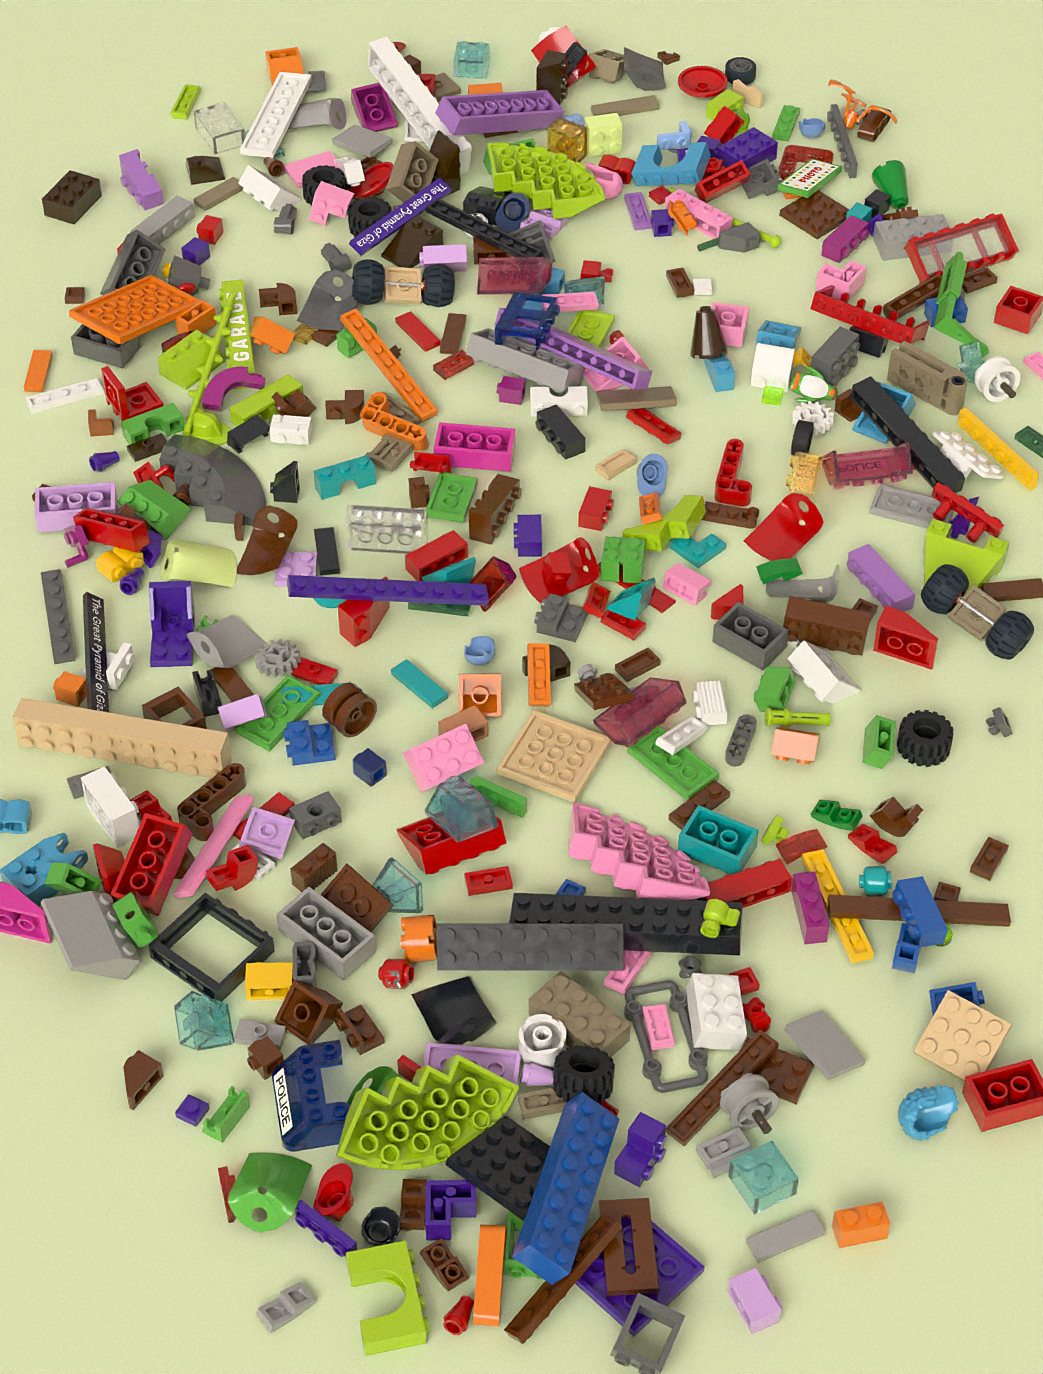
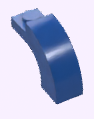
(906, 952)

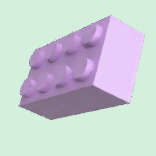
(59, 504)

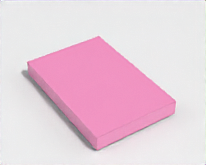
(296, 169)

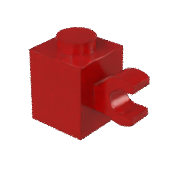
(593, 269)

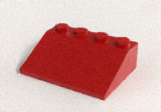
(436, 849)

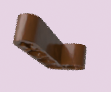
(199, 806)

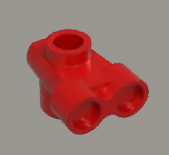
(756, 1015)

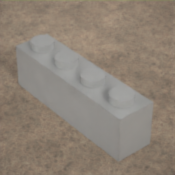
(167, 219)

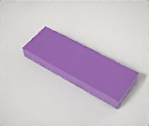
(638, 211)

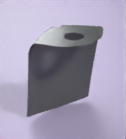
(643, 71)
(321, 308)

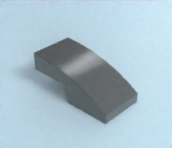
(318, 81)

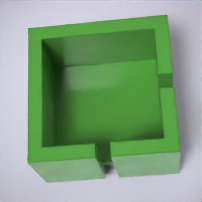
(623, 551)

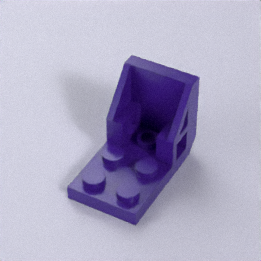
(171, 620)

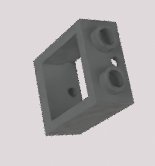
(654, 1311)

